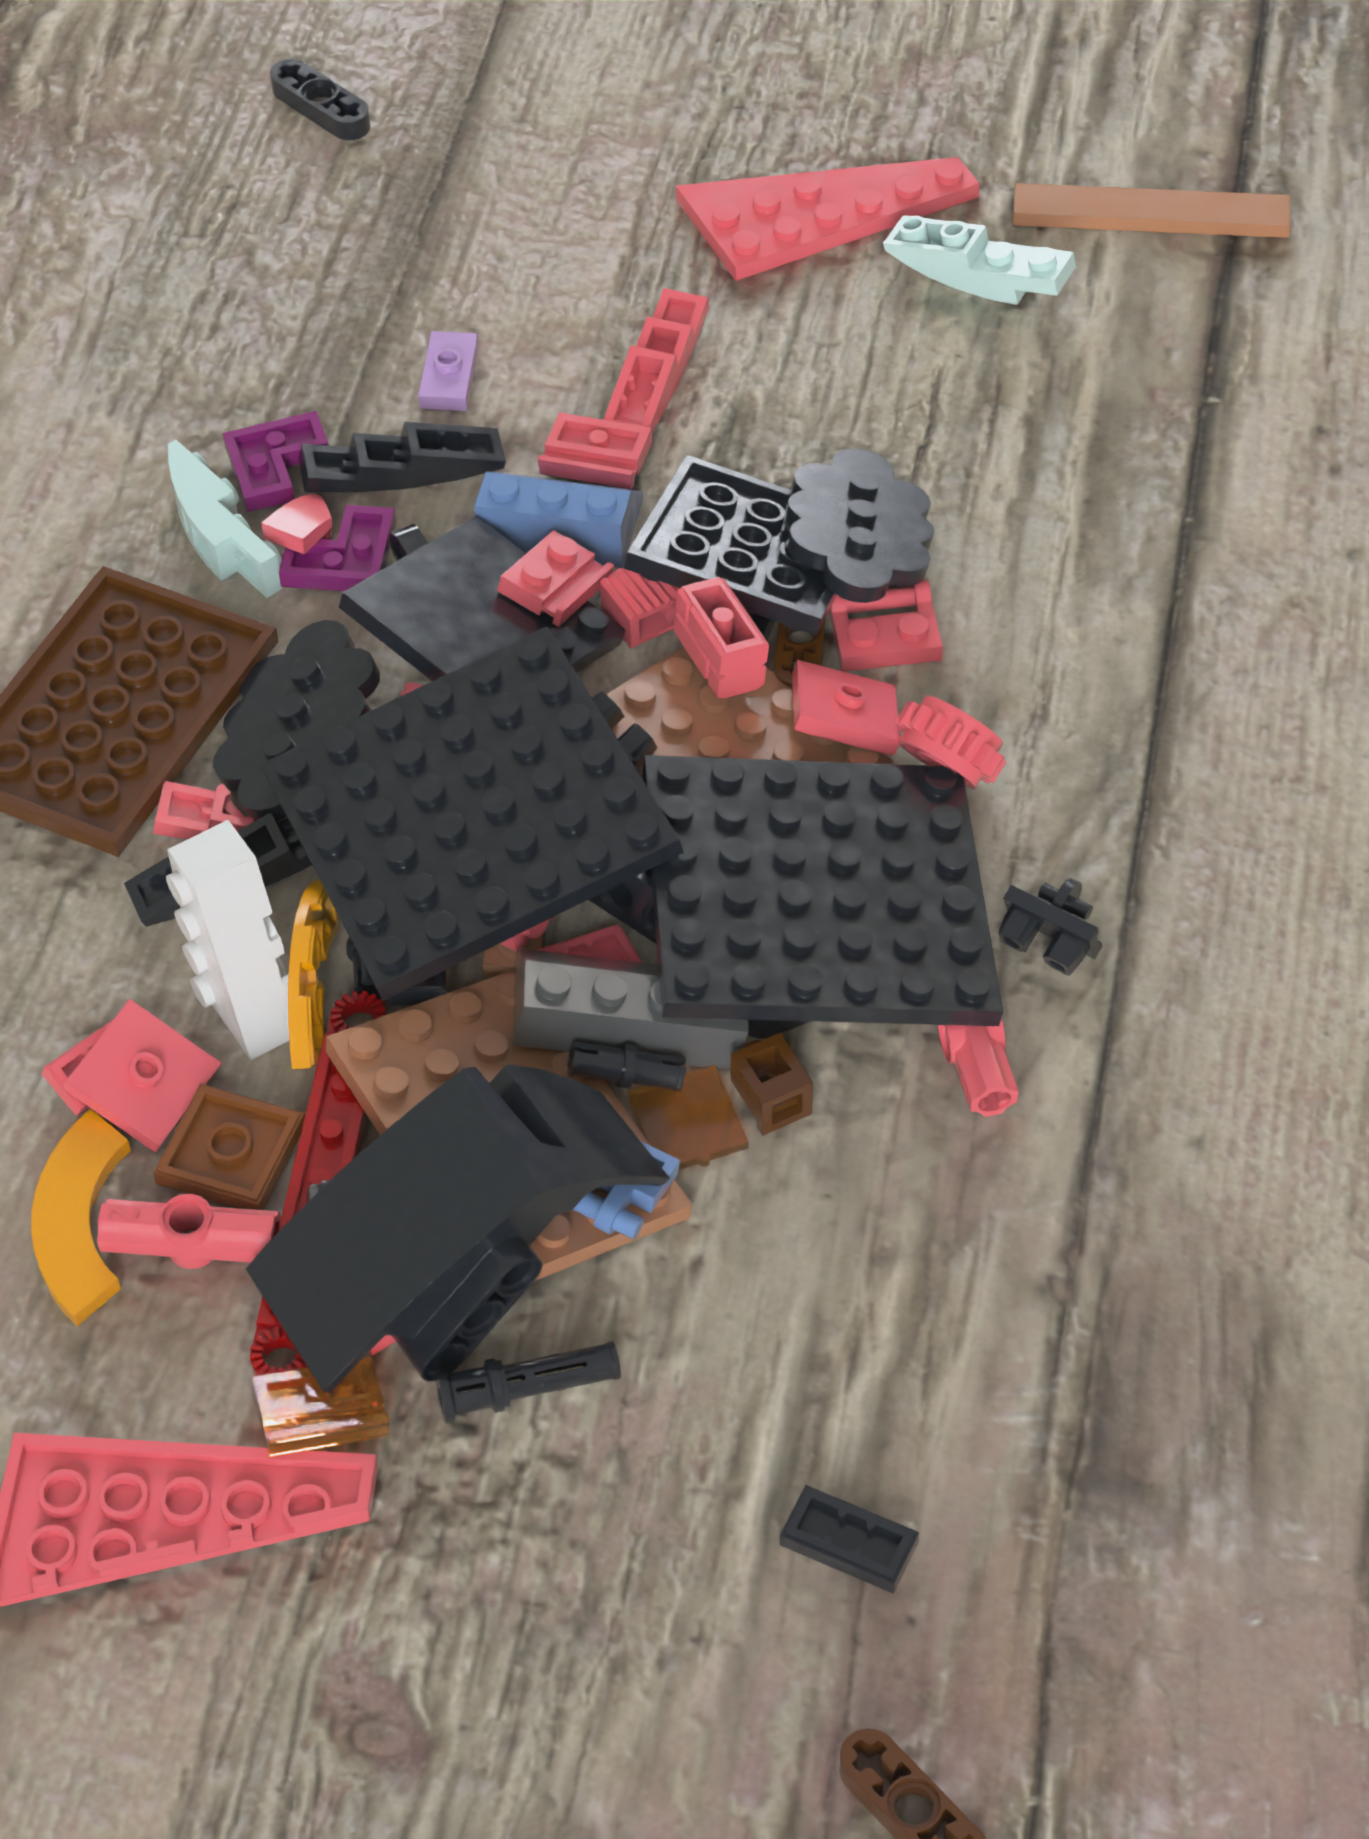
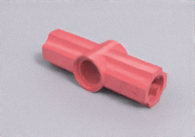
(981, 1066)
(158, 1230)

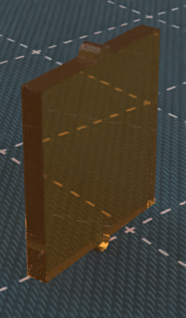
(690, 1123)

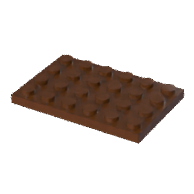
(119, 706)

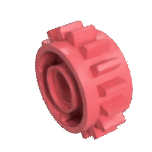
(950, 738)

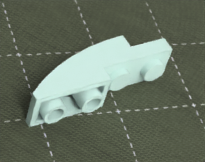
(966, 260)
(215, 527)

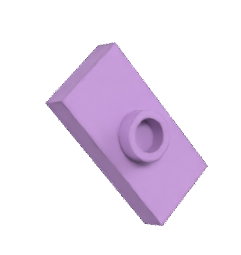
(448, 371)

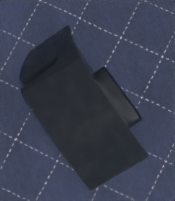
(440, 1218)

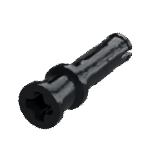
(598, 1364)

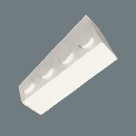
(231, 936)

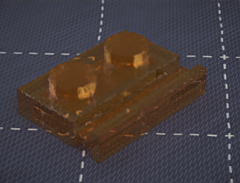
(302, 1417)

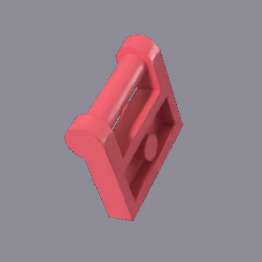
(887, 638)

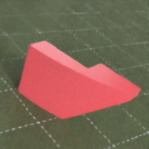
(299, 523)
(192, 810)

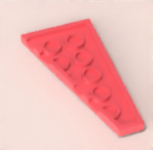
(792, 216)
(126, 1507)

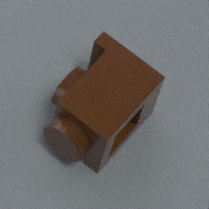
(771, 1083)

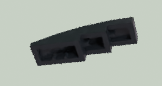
(416, 458)
(272, 843)

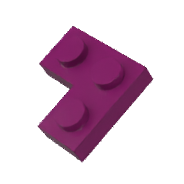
(263, 453)
(344, 562)

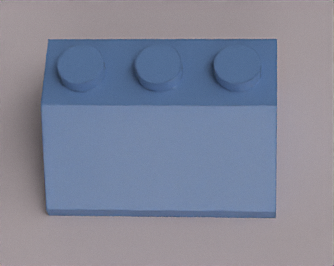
(532, 507)

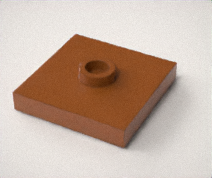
(229, 1148)

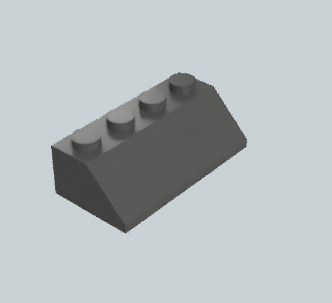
(610, 1005)

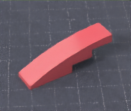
(658, 359)

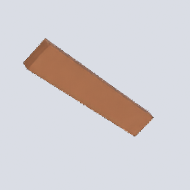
(1151, 210)

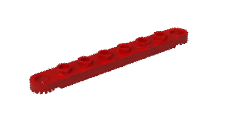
(326, 1145)

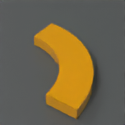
(311, 941)
(63, 1216)

